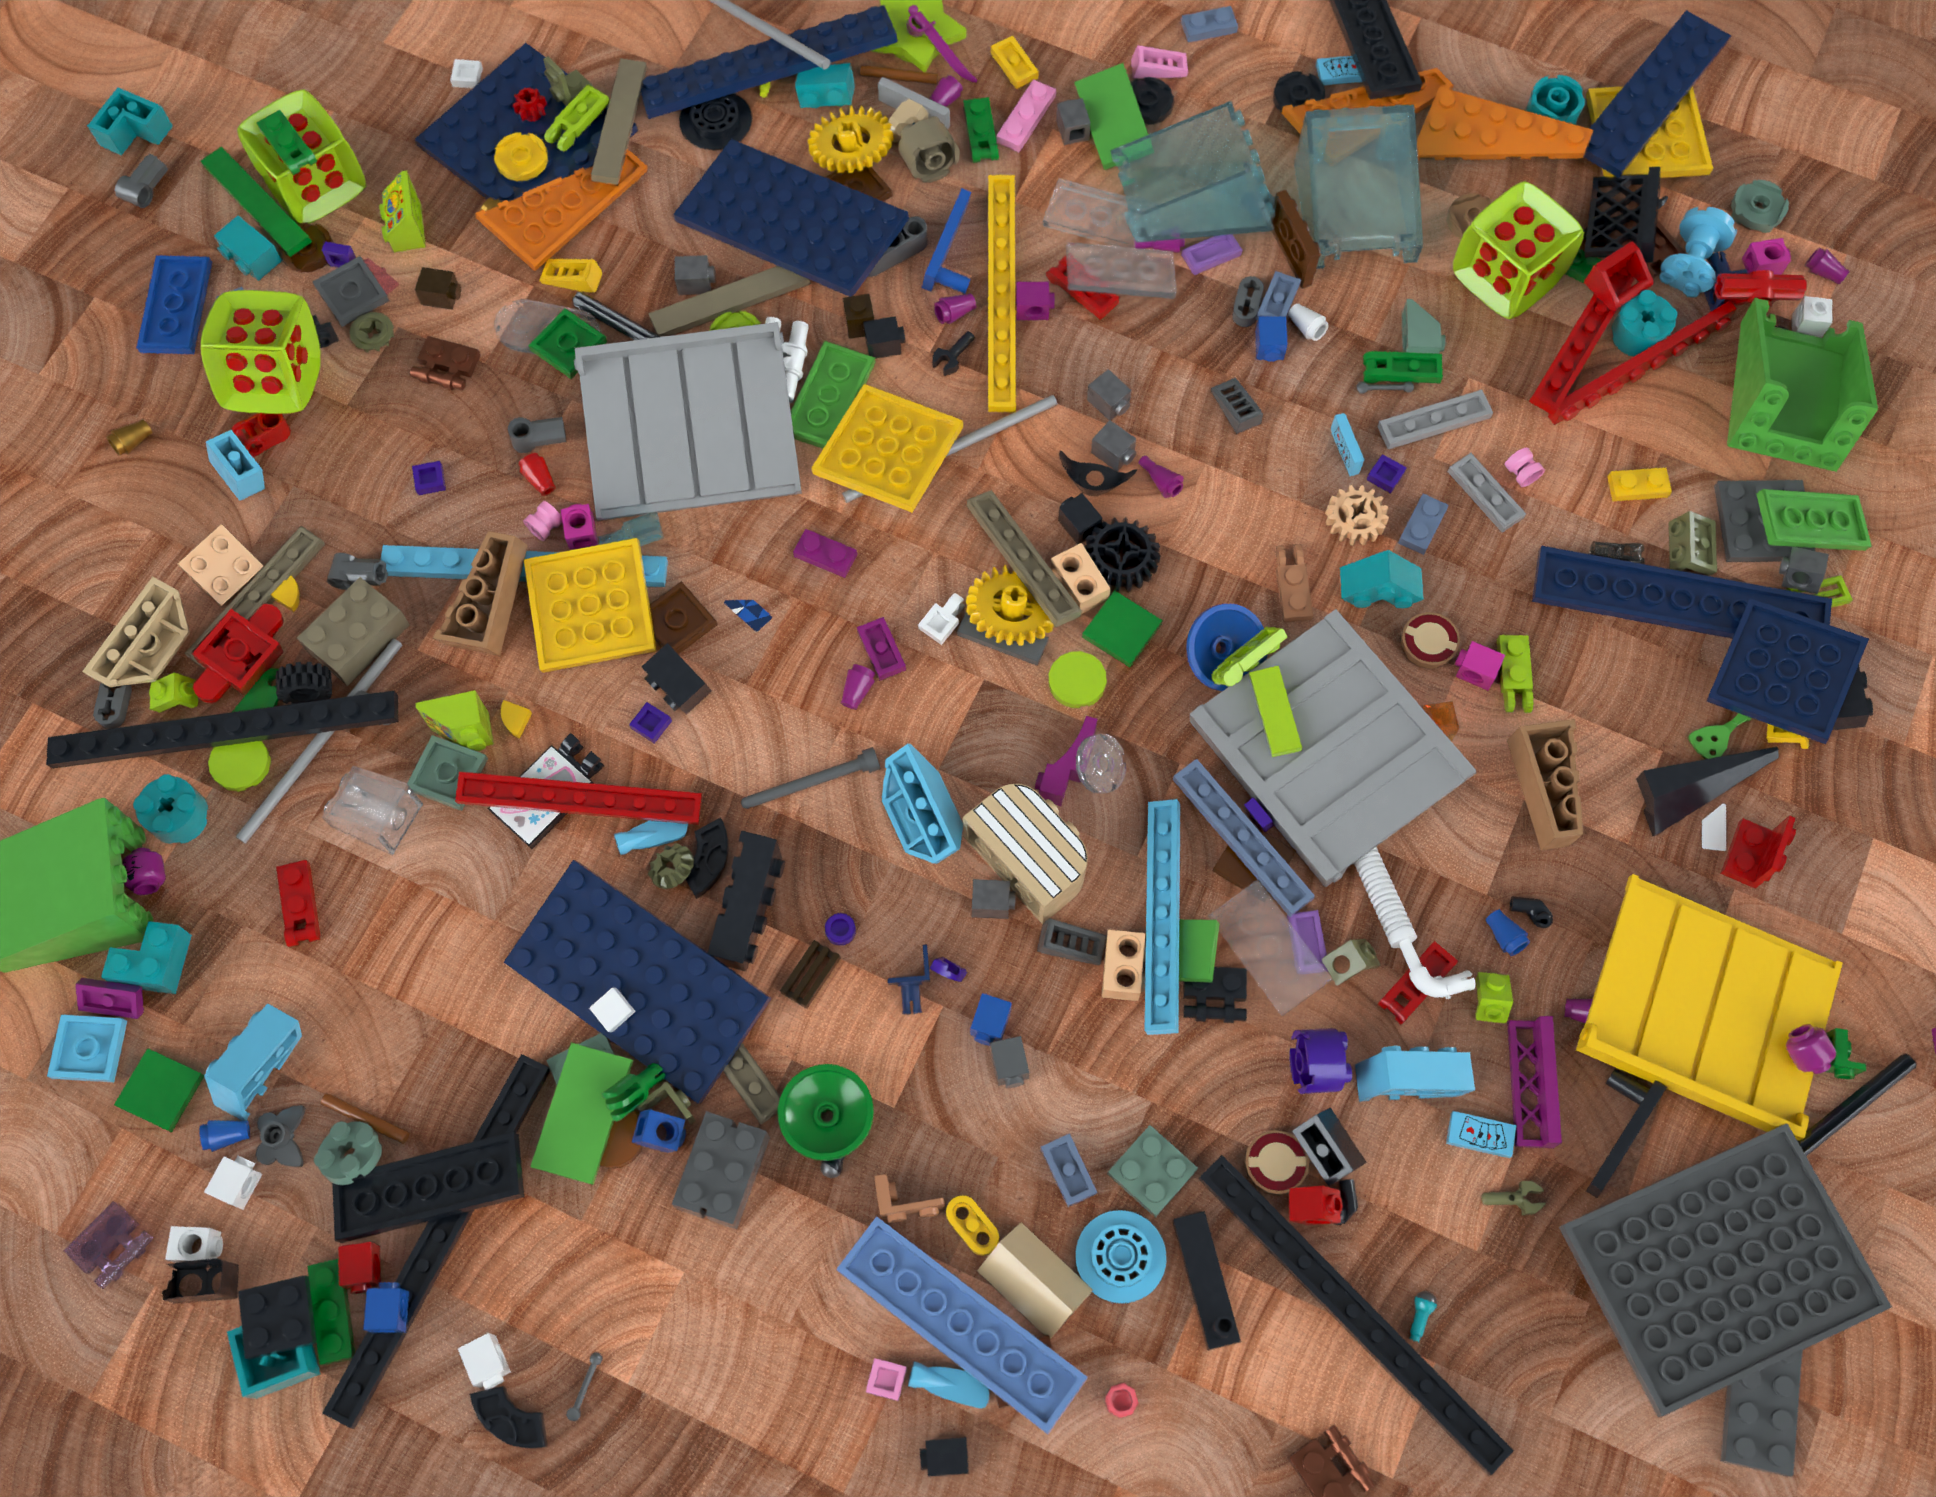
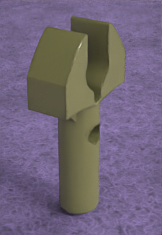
(1516, 1198)

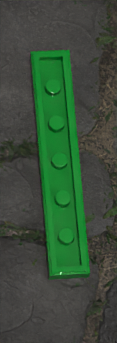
(256, 201)

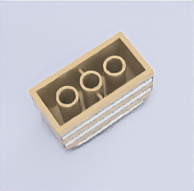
(1029, 847)

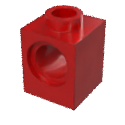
(1315, 1205)
(359, 1266)

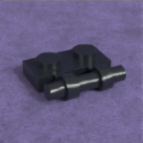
(1227, 986)

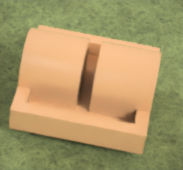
(220, 565)

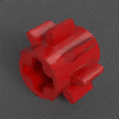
(529, 104)

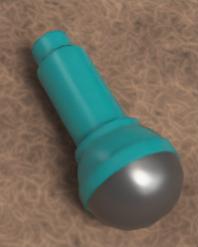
(1424, 1305)

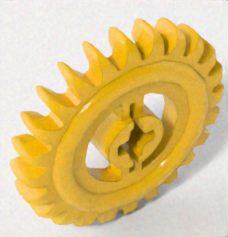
(848, 131)
(1012, 607)

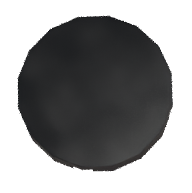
(1309, 89)
(1153, 99)

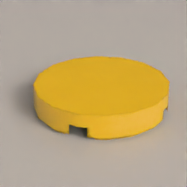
(521, 156)

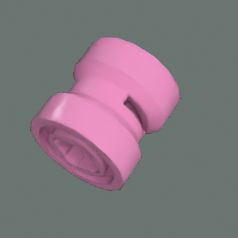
(1524, 467)
(543, 520)

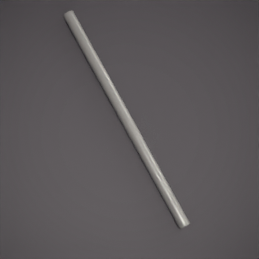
(773, 32)
(985, 432)
(313, 748)

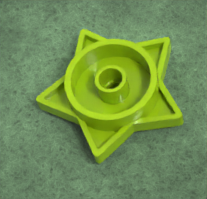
(919, 49)

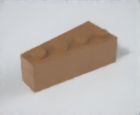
(486, 597)
(1549, 780)

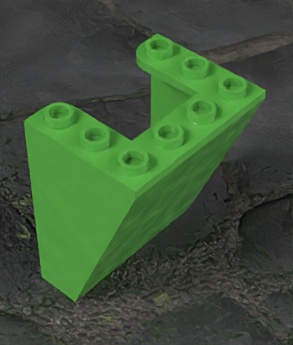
(1799, 391)
(67, 888)

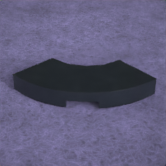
(709, 857)
(508, 1422)

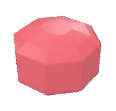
(1121, 1400)

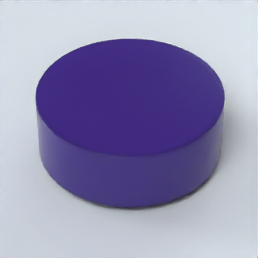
(840, 929)

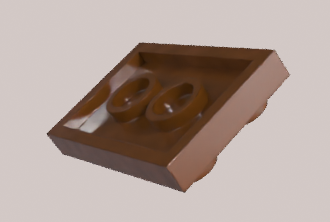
(1295, 239)

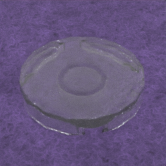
(1100, 763)

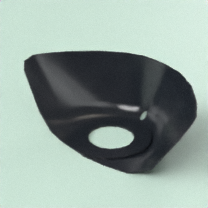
(1078, 471)

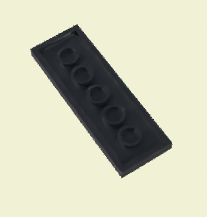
(1377, 47)
(429, 1187)

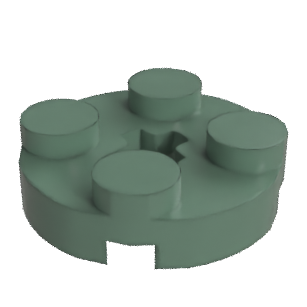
(1755, 218)
(342, 1138)

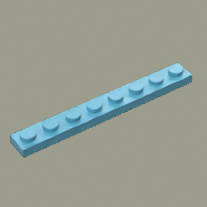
(1162, 918)

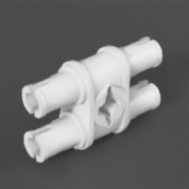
(793, 354)

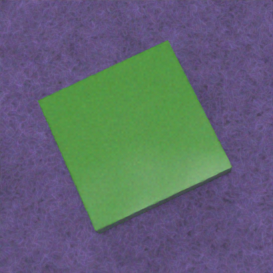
(1197, 949)

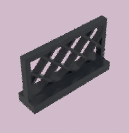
(1646, 221)

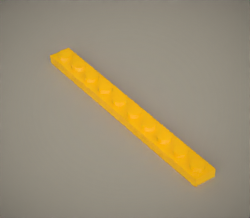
(1001, 294)

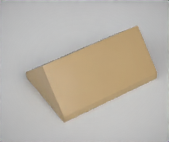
(1034, 1280)

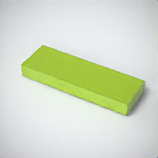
(1275, 711)

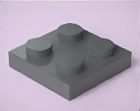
(350, 291)

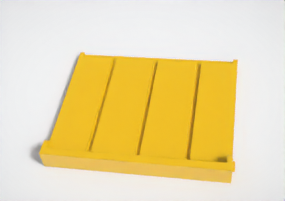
(1708, 1007)

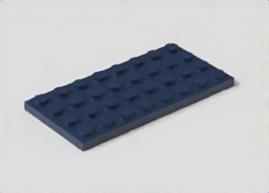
(791, 217)
(685, 1000)

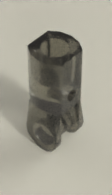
(1617, 551)

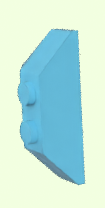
(920, 806)

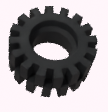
(303, 683)

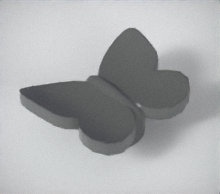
(278, 1137)

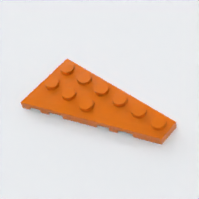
(1358, 98)
(1490, 131)
(556, 211)

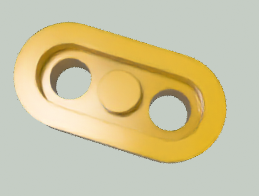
(973, 1225)

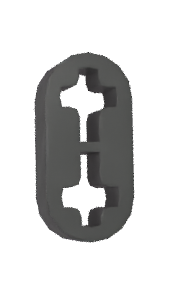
(1251, 302)
(109, 701)

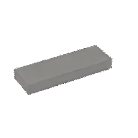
(895, 94)
(1486, 492)

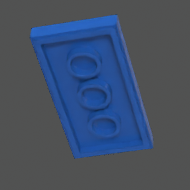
(174, 305)

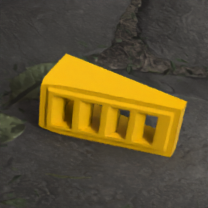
(586, 281)

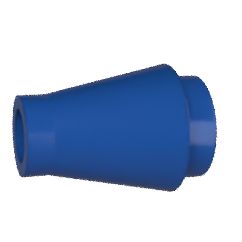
(1507, 933)
(220, 1134)

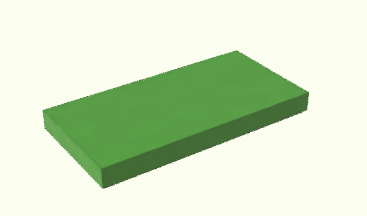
(1111, 111)
(829, 392)
(1813, 520)
(578, 1115)

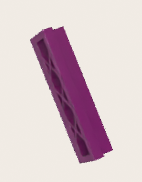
(1546, 1082)

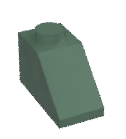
(1420, 330)

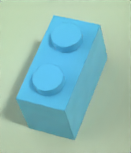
(235, 465)

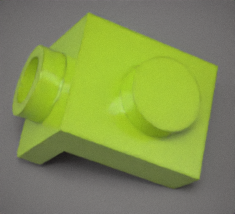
(172, 691)
(1493, 997)

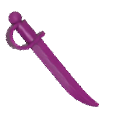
(928, 29)

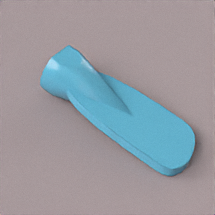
(649, 835)
(949, 1384)

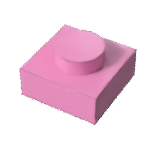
(886, 1379)

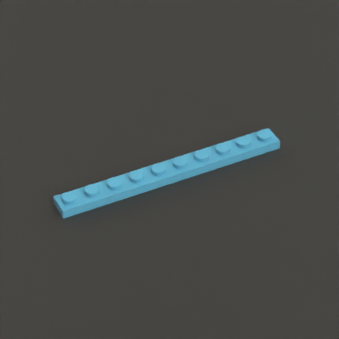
(456, 563)

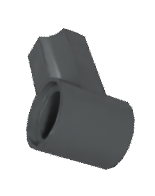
(139, 186)
(538, 433)
(347, 569)

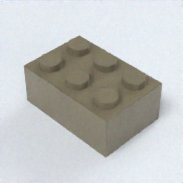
(353, 631)

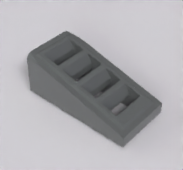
(1238, 422)
(1069, 952)

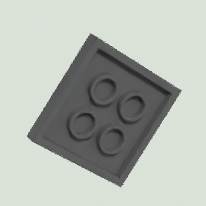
(1742, 520)

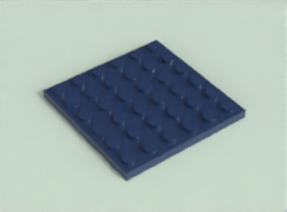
(472, 128)

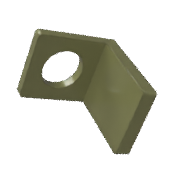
(1361, 957)
(664, 1091)

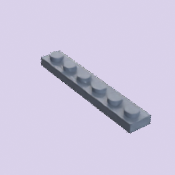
(1243, 838)

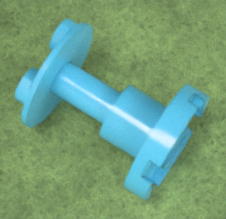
(1704, 234)

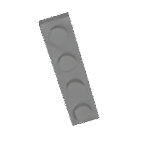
(1435, 419)

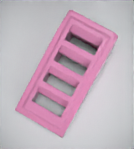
(1149, 63)

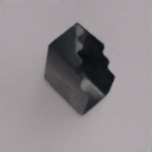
(228, 1286)

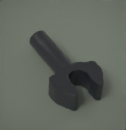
(952, 354)

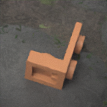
(887, 1194)

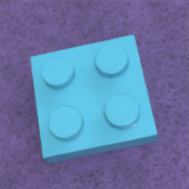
(87, 1048)

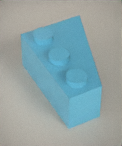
(250, 1060)
(1415, 1073)

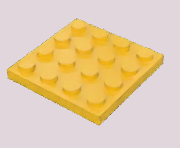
(1675, 147)
(887, 447)
(589, 605)

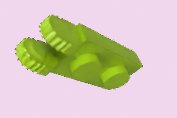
(577, 117)
(1248, 655)
(1515, 671)

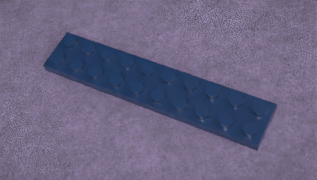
(765, 62)
(1658, 593)

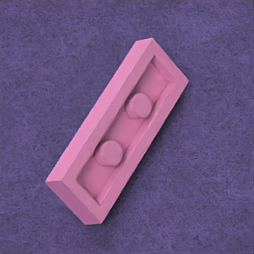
(1026, 116)

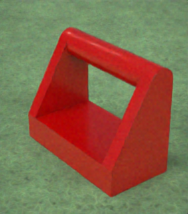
(1628, 258)

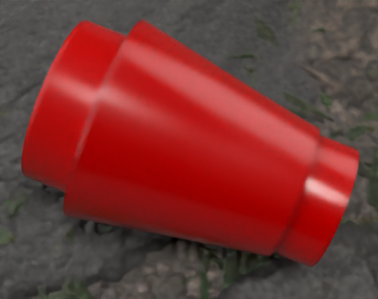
(537, 473)

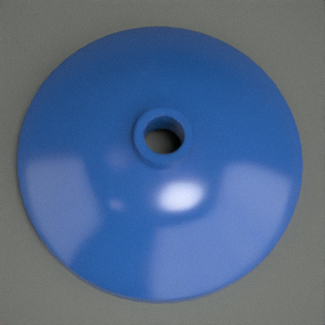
(1222, 624)

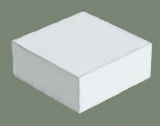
(466, 73)
(612, 1009)

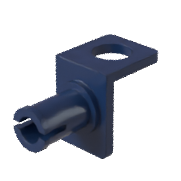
(1720, 266)
(910, 987)

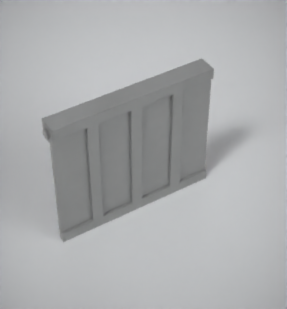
(688, 421)
(1365, 754)

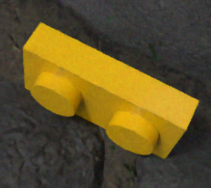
(1014, 62)
(1639, 484)

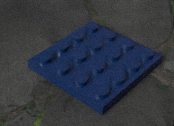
(1788, 670)

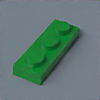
(330, 1313)

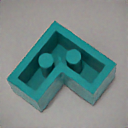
(125, 118)
(1379, 578)
(157, 963)

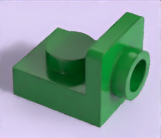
(1840, 1065)

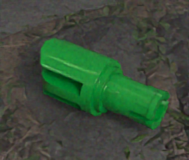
(631, 1091)

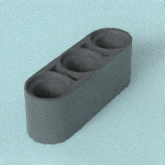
(904, 245)

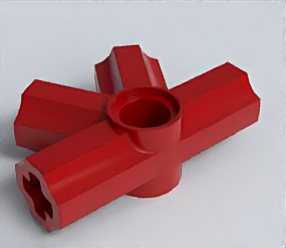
(1759, 284)

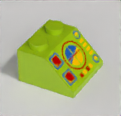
(402, 215)
(459, 719)

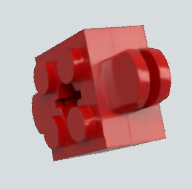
(237, 652)

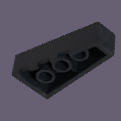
(747, 901)

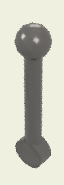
(1362, 387)
(574, 1413)

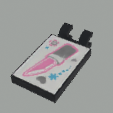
(553, 764)

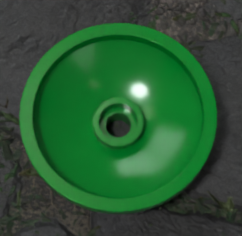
(822, 1090)

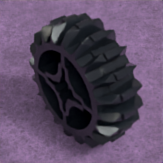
(1144, 553)

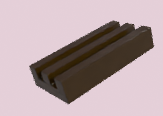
(824, 952)

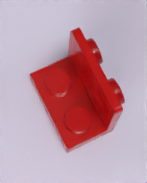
(1758, 851)

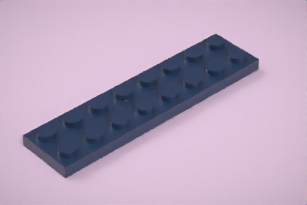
(1654, 92)

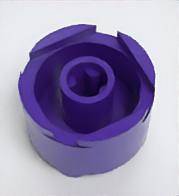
(1320, 1060)

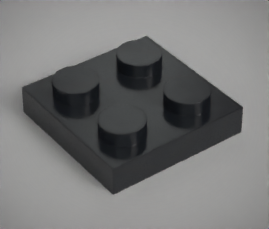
(277, 1317)

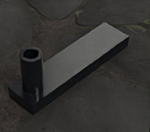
(1647, 1100)
(1206, 1281)

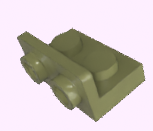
(1693, 543)

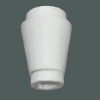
(1309, 322)

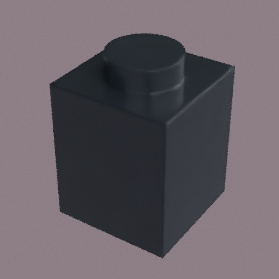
(883, 337)
(1079, 517)
(945, 1457)

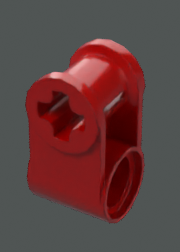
(261, 433)

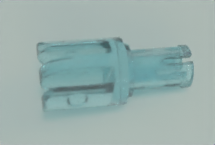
(645, 528)

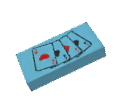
(1337, 70)
(1347, 444)
(1481, 1134)

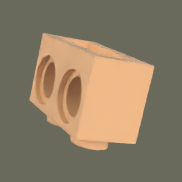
(1085, 577)
(1118, 964)

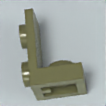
(564, 87)

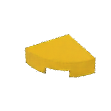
(288, 594)
(515, 717)

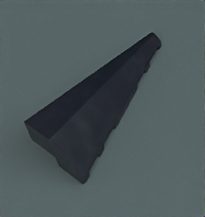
(1683, 788)

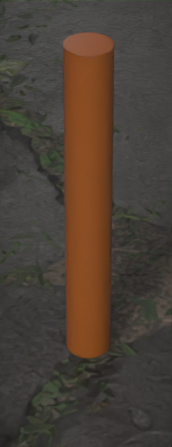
(898, 74)
(359, 1115)

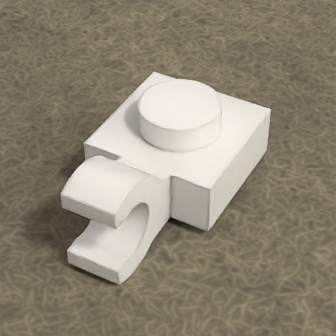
(942, 621)

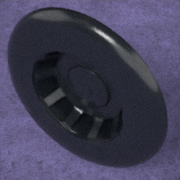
(715, 119)

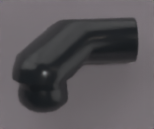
(1534, 909)
(1349, 1199)

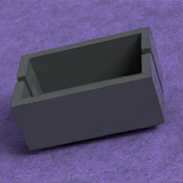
(721, 1170)

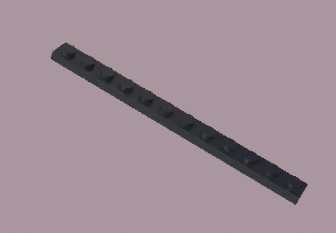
(222, 729)
(430, 1255)
(1357, 1316)

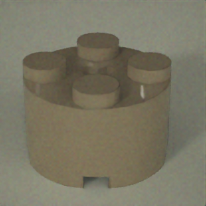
(928, 149)

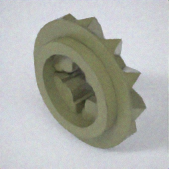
(365, 324)
(669, 878)

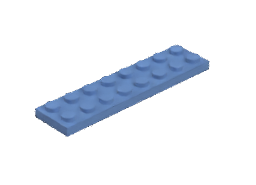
(962, 1325)

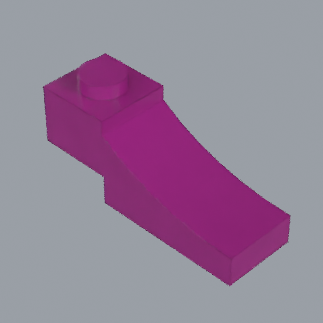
(1054, 781)

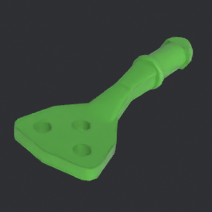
(1722, 734)

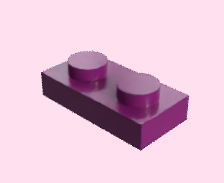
(825, 553)
(881, 648)
(109, 998)

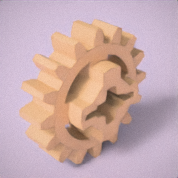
(1366, 524)

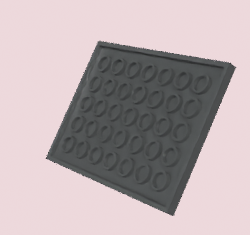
(1724, 1269)

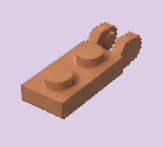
(1293, 586)

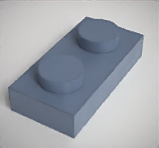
(1209, 24)
(1279, 296)
(1423, 524)
(1068, 1170)

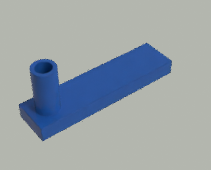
(935, 271)

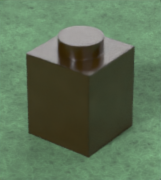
(437, 288)
(856, 311)

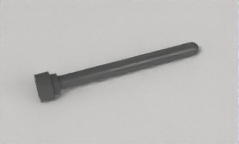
(865, 762)

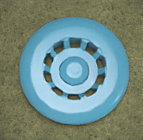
(1121, 1256)

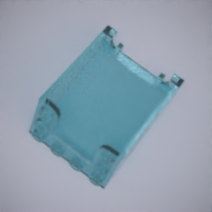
(1195, 179)
(1361, 180)

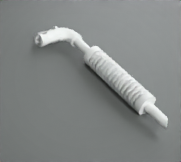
(1400, 930)

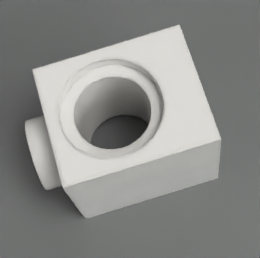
(1812, 316)
(234, 1181)
(182, 1239)
(484, 1361)

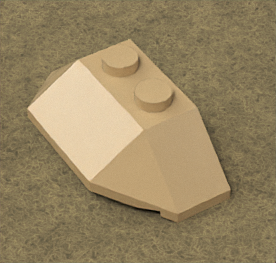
(142, 639)

